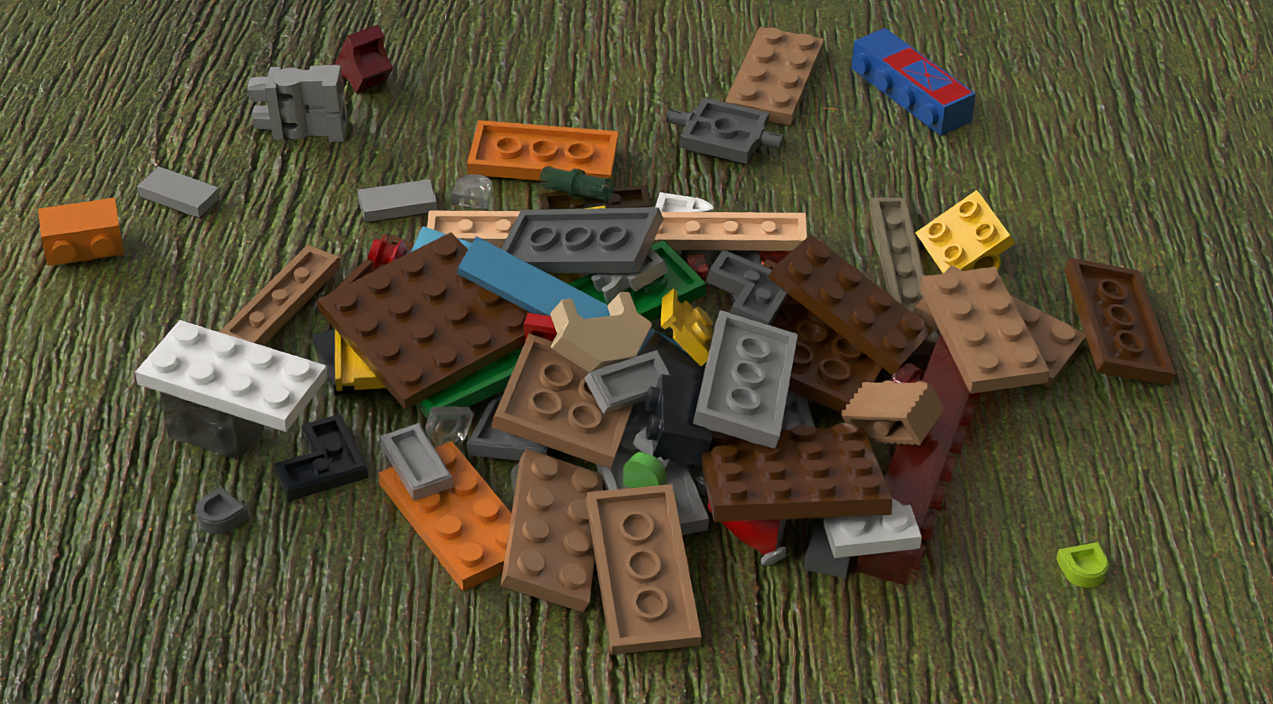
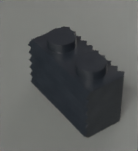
(672, 418)

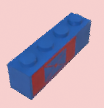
(913, 81)

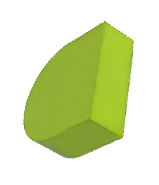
(1084, 564)

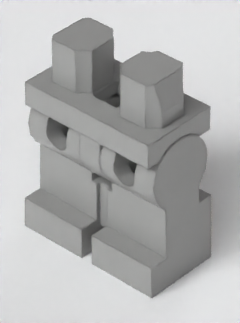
(300, 102)

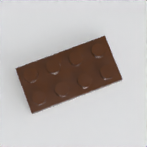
(851, 304)
(1119, 322)

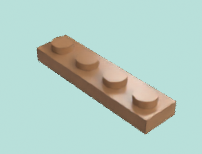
(283, 296)

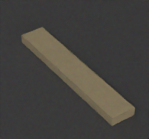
(900, 256)

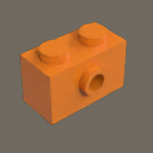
(80, 231)

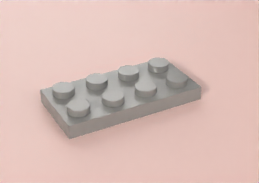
(746, 380)

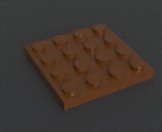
(424, 322)
(824, 362)
(803, 477)

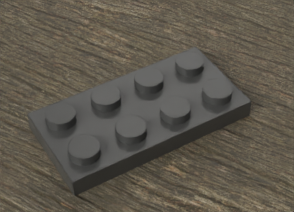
(584, 239)

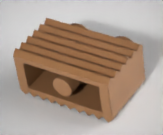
(894, 411)

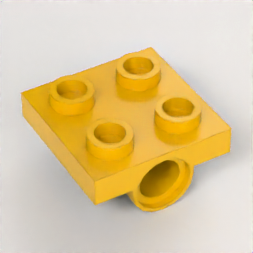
(966, 236)

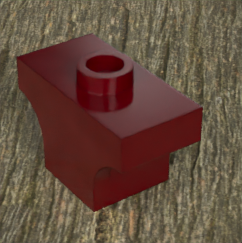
(364, 59)

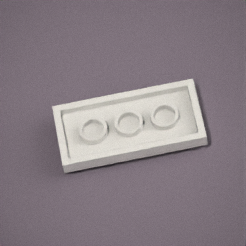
(232, 375)

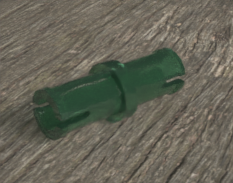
(576, 183)

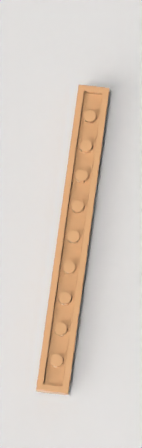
(677, 229)

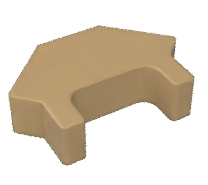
(599, 340)

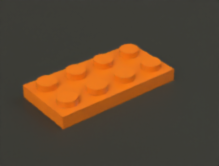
(525, 149)
(461, 524)

